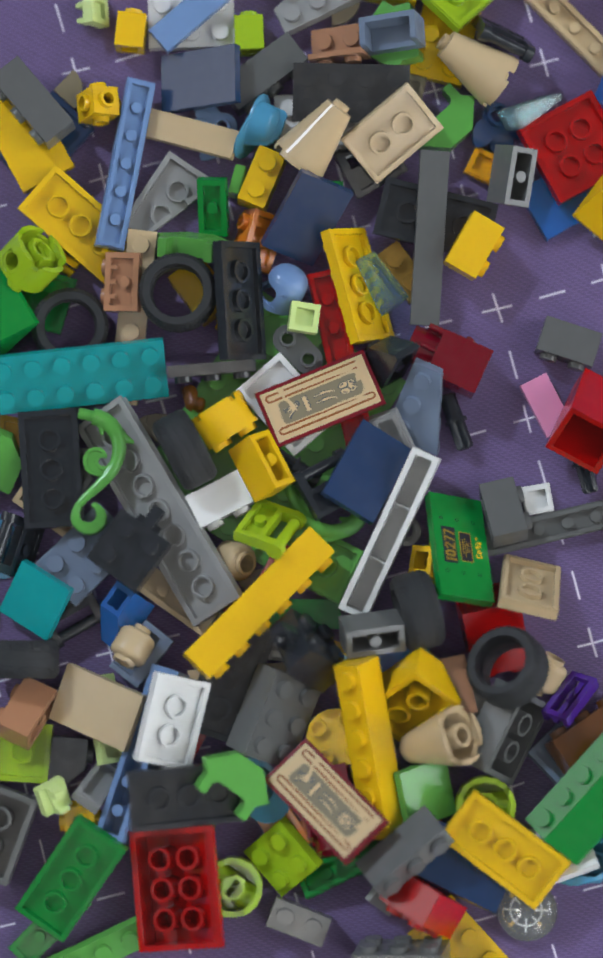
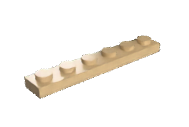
(134, 324)

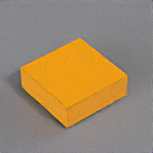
(480, 165)

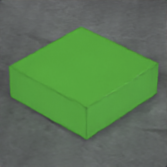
(237, 180)

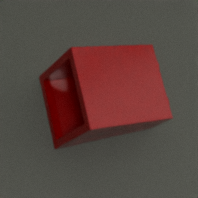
(580, 424)
(477, 620)

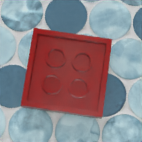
(568, 146)

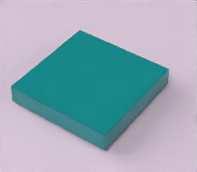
(36, 599)

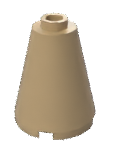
(477, 65)
(316, 137)
(444, 739)

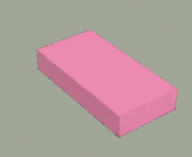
(543, 402)

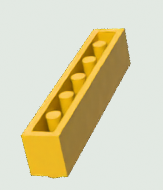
(258, 603)
(369, 736)

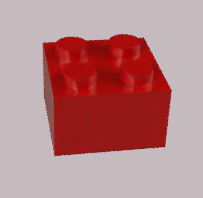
(425, 908)

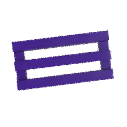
(574, 701)

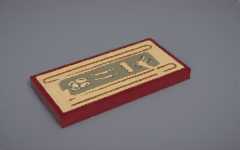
(320, 399)
(326, 801)

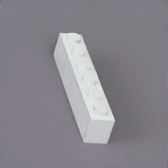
(390, 532)

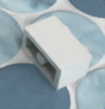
(220, 501)

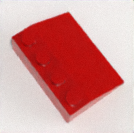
(177, 889)

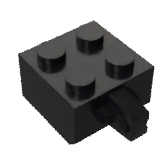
(131, 548)
(306, 649)

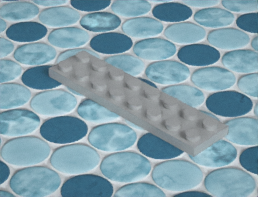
(193, 562)

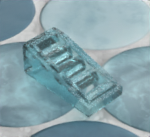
(524, 113)
(381, 283)

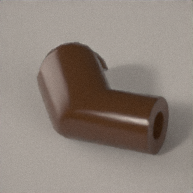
(190, 398)

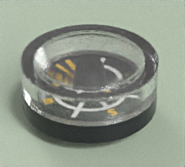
(524, 922)

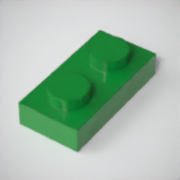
(213, 205)

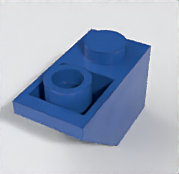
(120, 609)

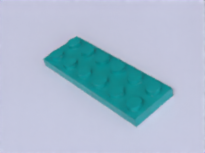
(82, 375)

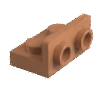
(337, 45)
(121, 282)

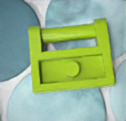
(262, 521)

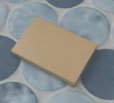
(391, 133)
(529, 587)
(98, 707)

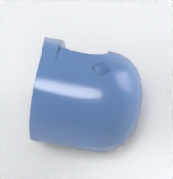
(289, 284)

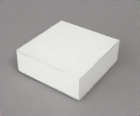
(538, 499)

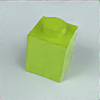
(249, 32)

